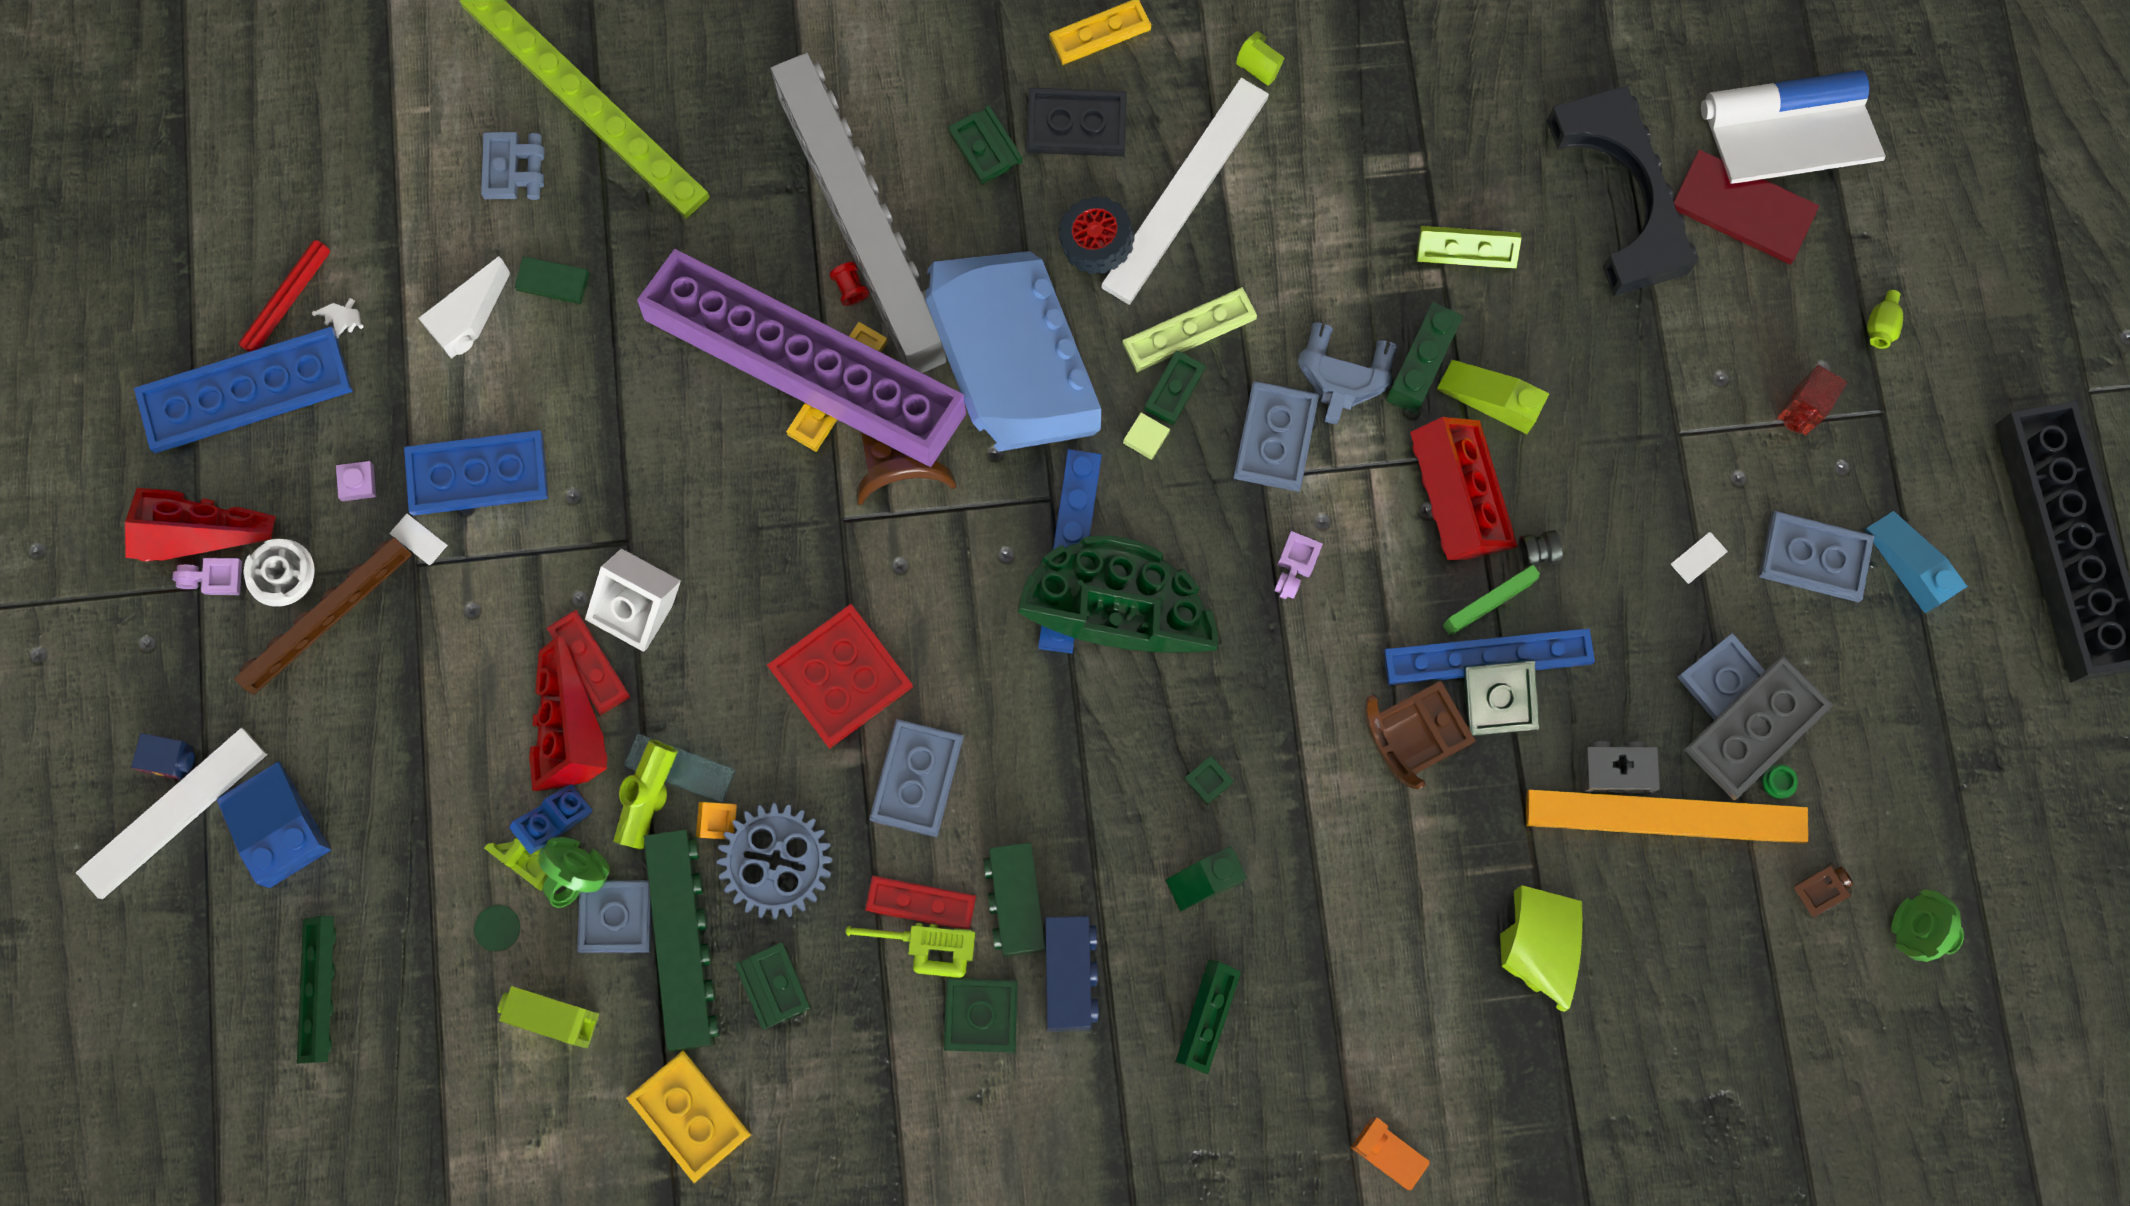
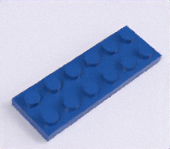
(242, 390)

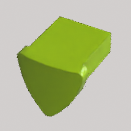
(1259, 58)

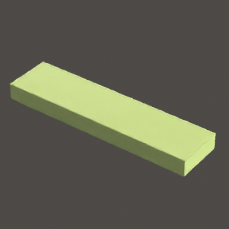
(1189, 329)

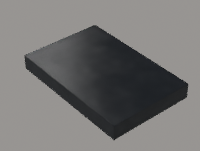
(1076, 122)

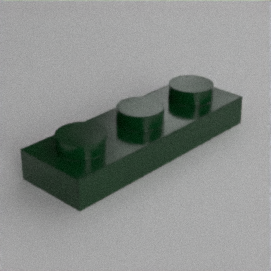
(1208, 1016)

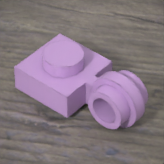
(1298, 557)
(218, 576)

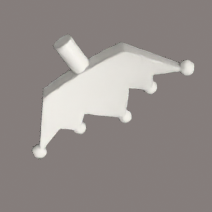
(340, 316)

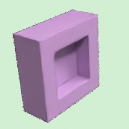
(356, 481)

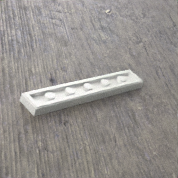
(171, 813)

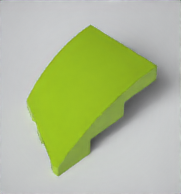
(1544, 943)

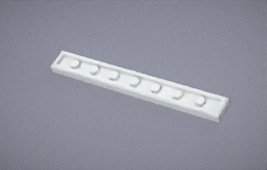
(1186, 190)

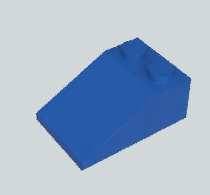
(272, 826)

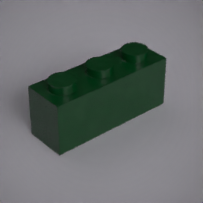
(1424, 358)
(1015, 900)

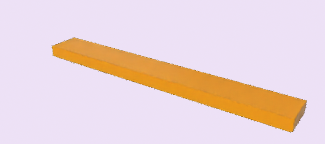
(1667, 816)

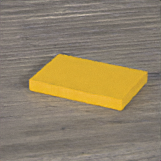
(689, 1116)

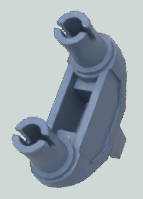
(1342, 382)

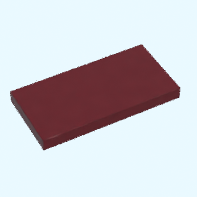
(1746, 211)

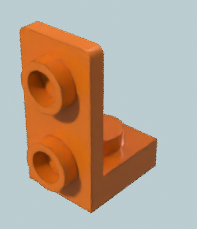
(1390, 1154)

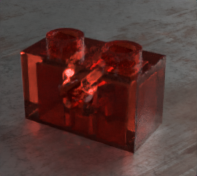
(1812, 400)

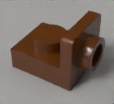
(1824, 889)

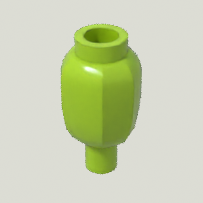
(1885, 321)

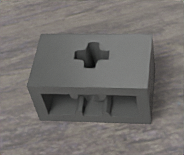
(1600, 777)

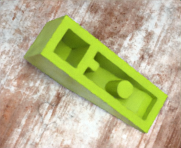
(1494, 394)

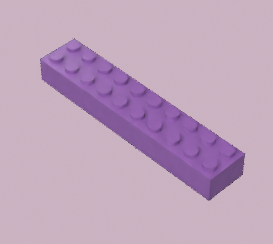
(803, 357)

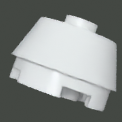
(279, 572)

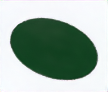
(497, 928)

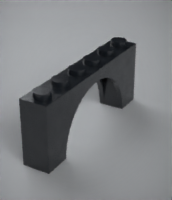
(1613, 126)

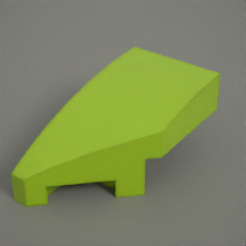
(518, 859)

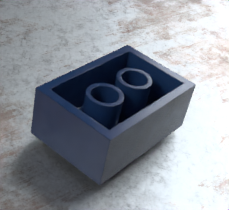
(1070, 973)

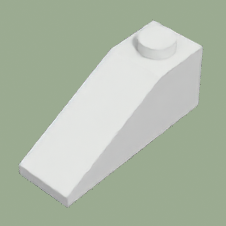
(463, 313)

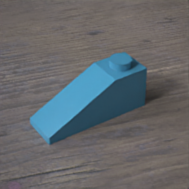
(1916, 562)

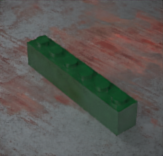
(680, 942)

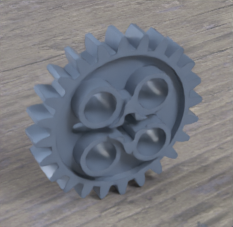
(782, 830)

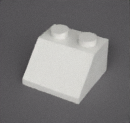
(631, 599)

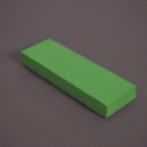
(1491, 600)

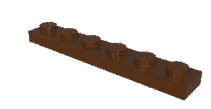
(315, 623)

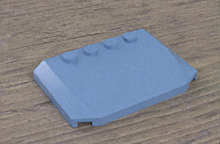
(1012, 350)

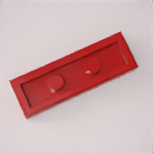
(593, 667)
(920, 903)

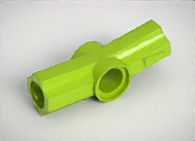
(644, 794)

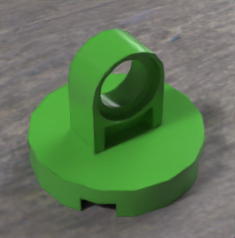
(571, 868)
(1927, 926)

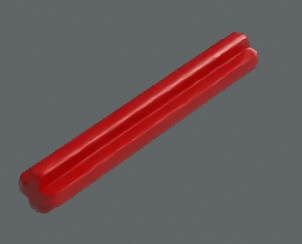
(284, 296)

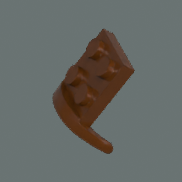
(890, 465)
(1417, 732)

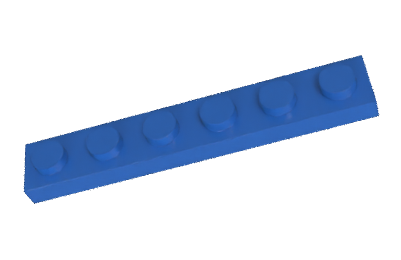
(1073, 522)
(1447, 659)

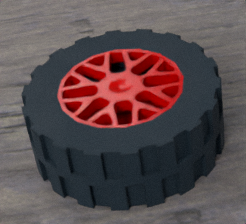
(1096, 235)

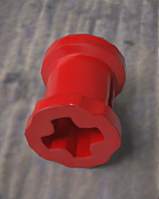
(849, 284)

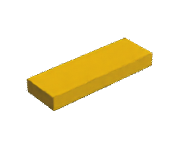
(1100, 31)

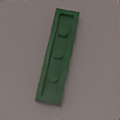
(315, 990)

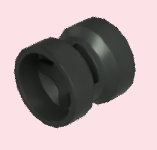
(1541, 549)

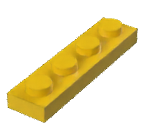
(813, 425)

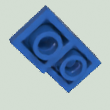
(551, 819)

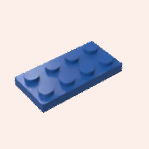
(476, 472)

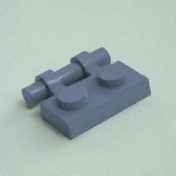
(501, 163)

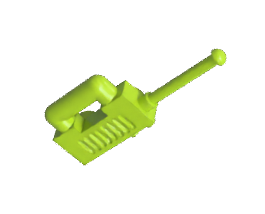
(923, 940)

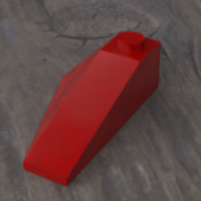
(169, 527)
(568, 736)

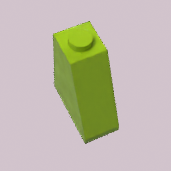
(547, 1017)

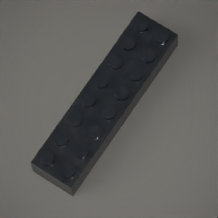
(2070, 537)

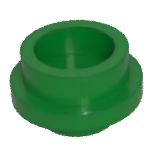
(1779, 781)

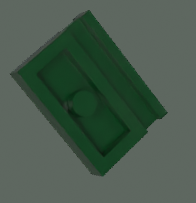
(985, 144)
(772, 986)

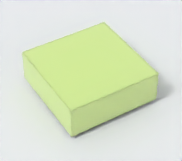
(1146, 436)

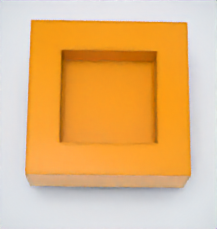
(715, 819)

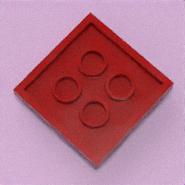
(840, 676)

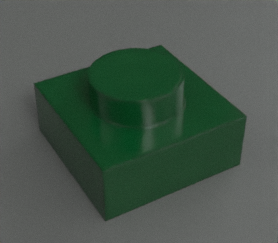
(1208, 780)

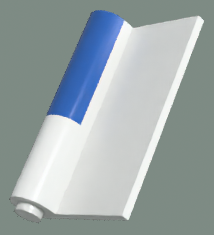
(1793, 126)

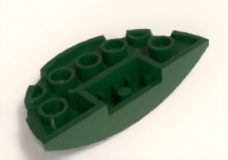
(1118, 597)

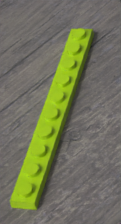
(589, 104)

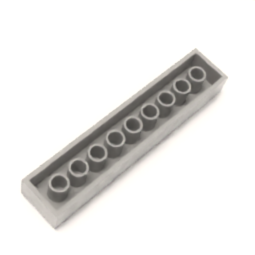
(858, 211)

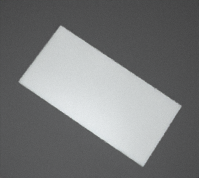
(418, 539)
(1699, 557)

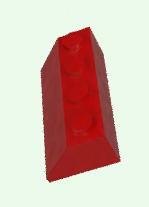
(1463, 488)

